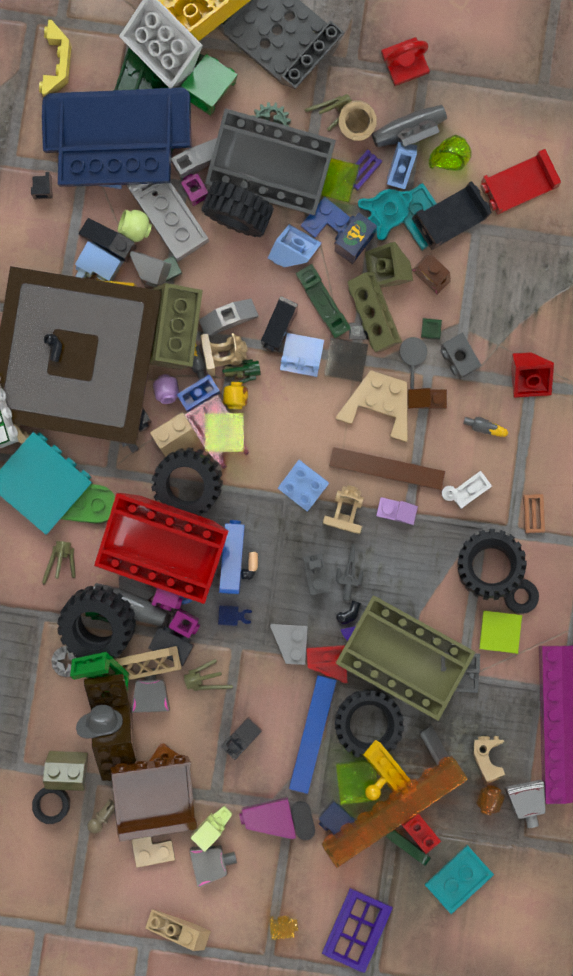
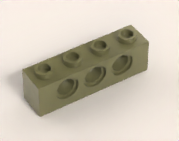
(382, 317)

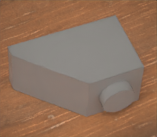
(150, 268)

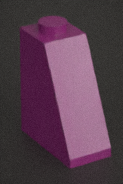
(269, 818)

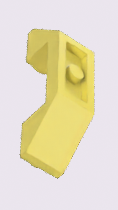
(53, 84)

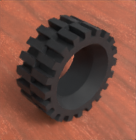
(237, 209)
(202, 465)
(498, 541)
(357, 700)

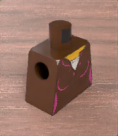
(432, 273)

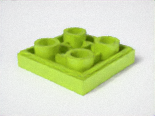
(500, 632)

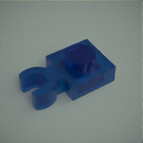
(230, 615)

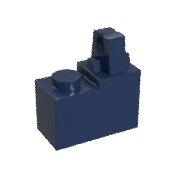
(334, 817)

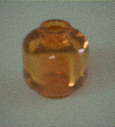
(490, 800)

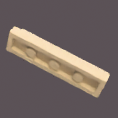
(138, 658)

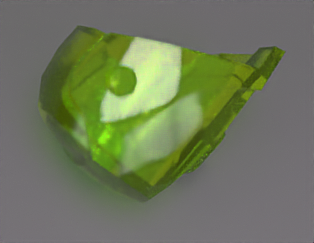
(451, 154)

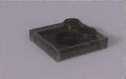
(346, 360)

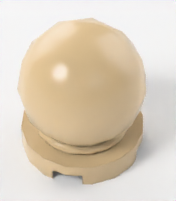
(357, 120)

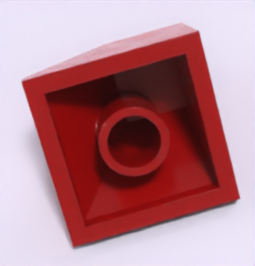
(531, 375)

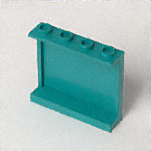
(41, 482)

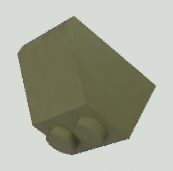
(65, 770)

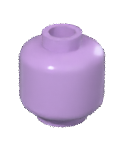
(166, 389)

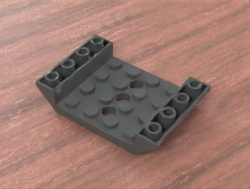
(292, 52)

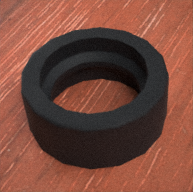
(50, 819)

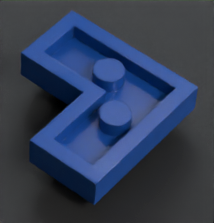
(326, 214)

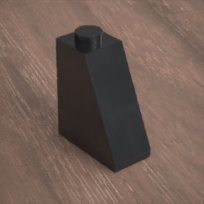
(279, 324)

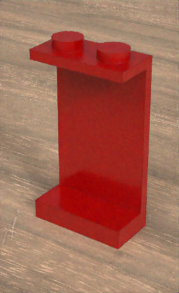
(521, 183)

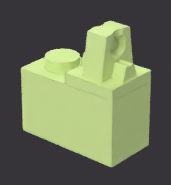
(211, 828)

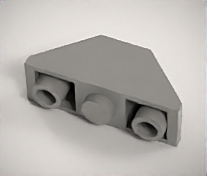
(228, 316)

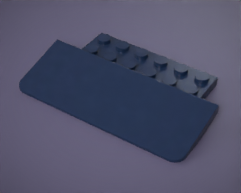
(116, 134)

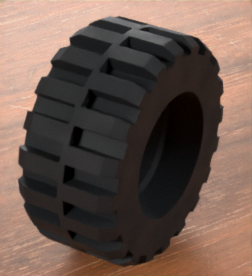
(109, 605)

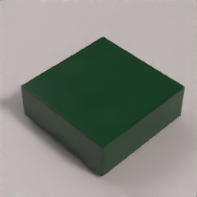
(431, 328)

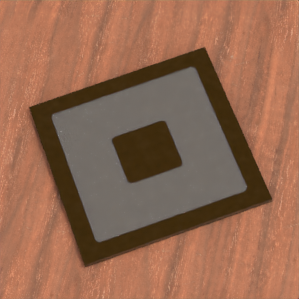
(103, 357)

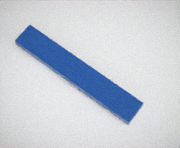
(312, 734)

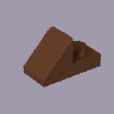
(427, 398)

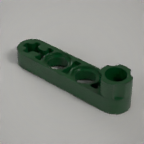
(408, 847)

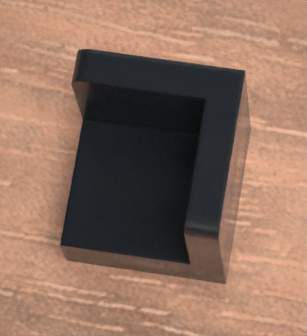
(42, 187)

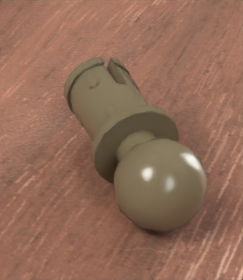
(95, 824)

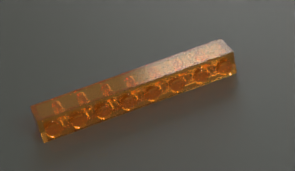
(394, 811)

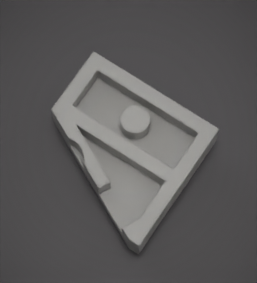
(292, 642)

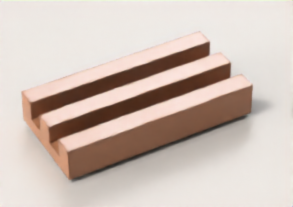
(533, 507)

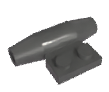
(410, 127)
(138, 596)

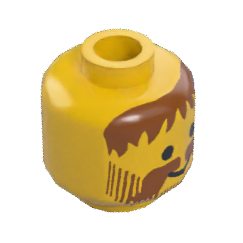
(235, 395)

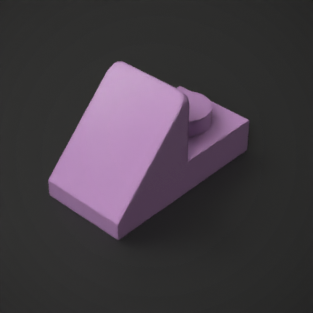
(397, 511)

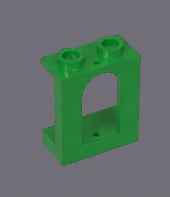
(96, 665)

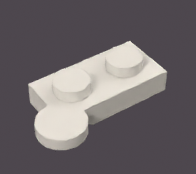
(467, 491)

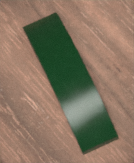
(322, 301)

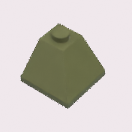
(389, 265)

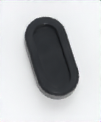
(303, 820)

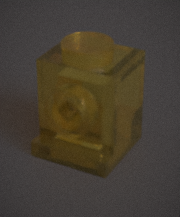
(283, 927)

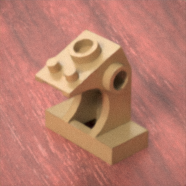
(211, 352)
(341, 521)
(488, 770)

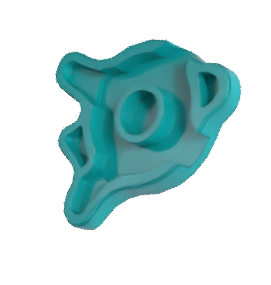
(387, 210)

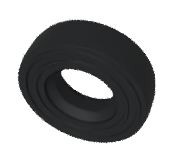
(530, 604)

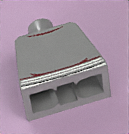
(527, 801)

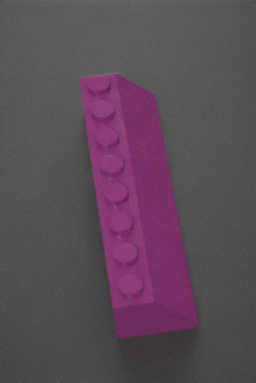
(556, 722)

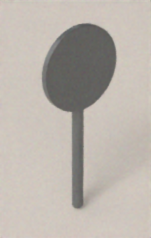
(413, 352)

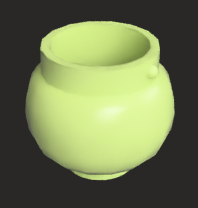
(134, 225)

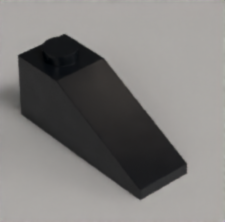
(108, 239)

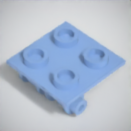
(302, 354)
(303, 485)

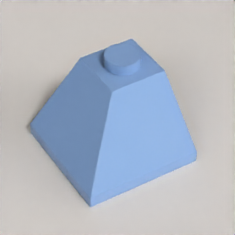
(293, 247)

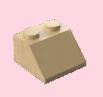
(176, 435)

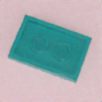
(421, 200)
(459, 879)

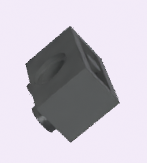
(460, 344)

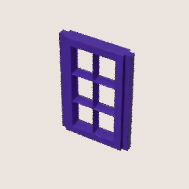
(373, 938)

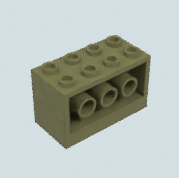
(176, 326)

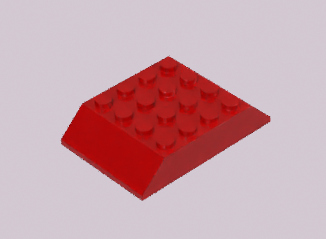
(161, 546)

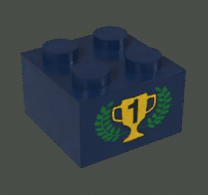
(355, 237)

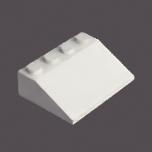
(162, 42)

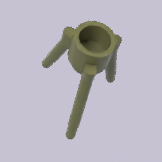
(338, 103)
(61, 551)
(194, 679)

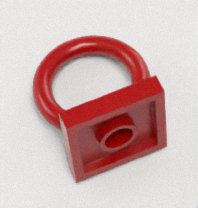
(406, 60)

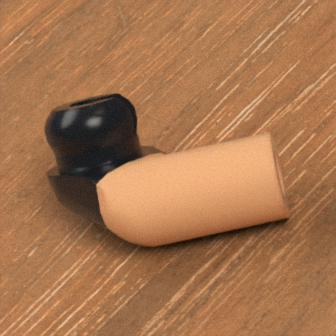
(252, 566)

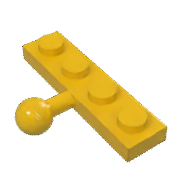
(387, 768)

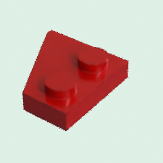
(324, 661)

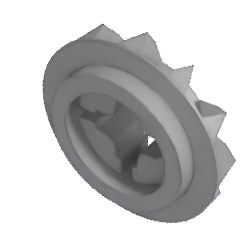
(59, 667)

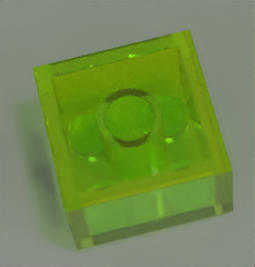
(353, 779)

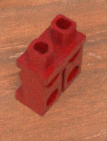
(421, 833)

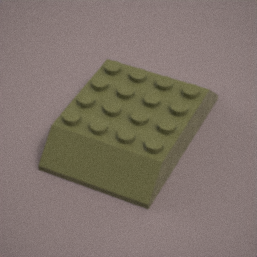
(405, 657)

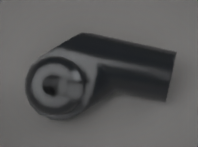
(55, 345)
(350, 615)

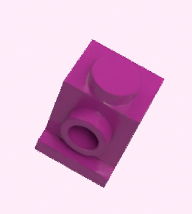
(194, 181)
(167, 600)
(178, 626)

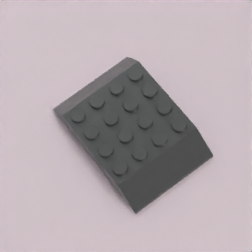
(271, 160)

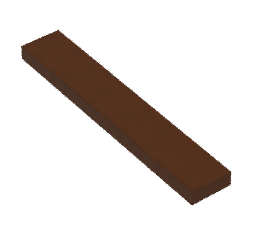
(387, 468)

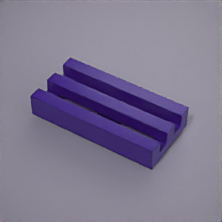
(372, 157)

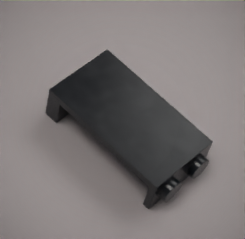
(452, 216)

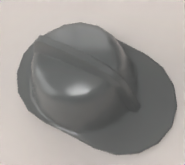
(99, 722)

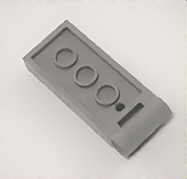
(170, 218)

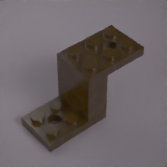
(118, 746)

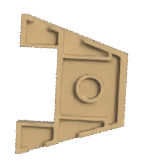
(383, 396)

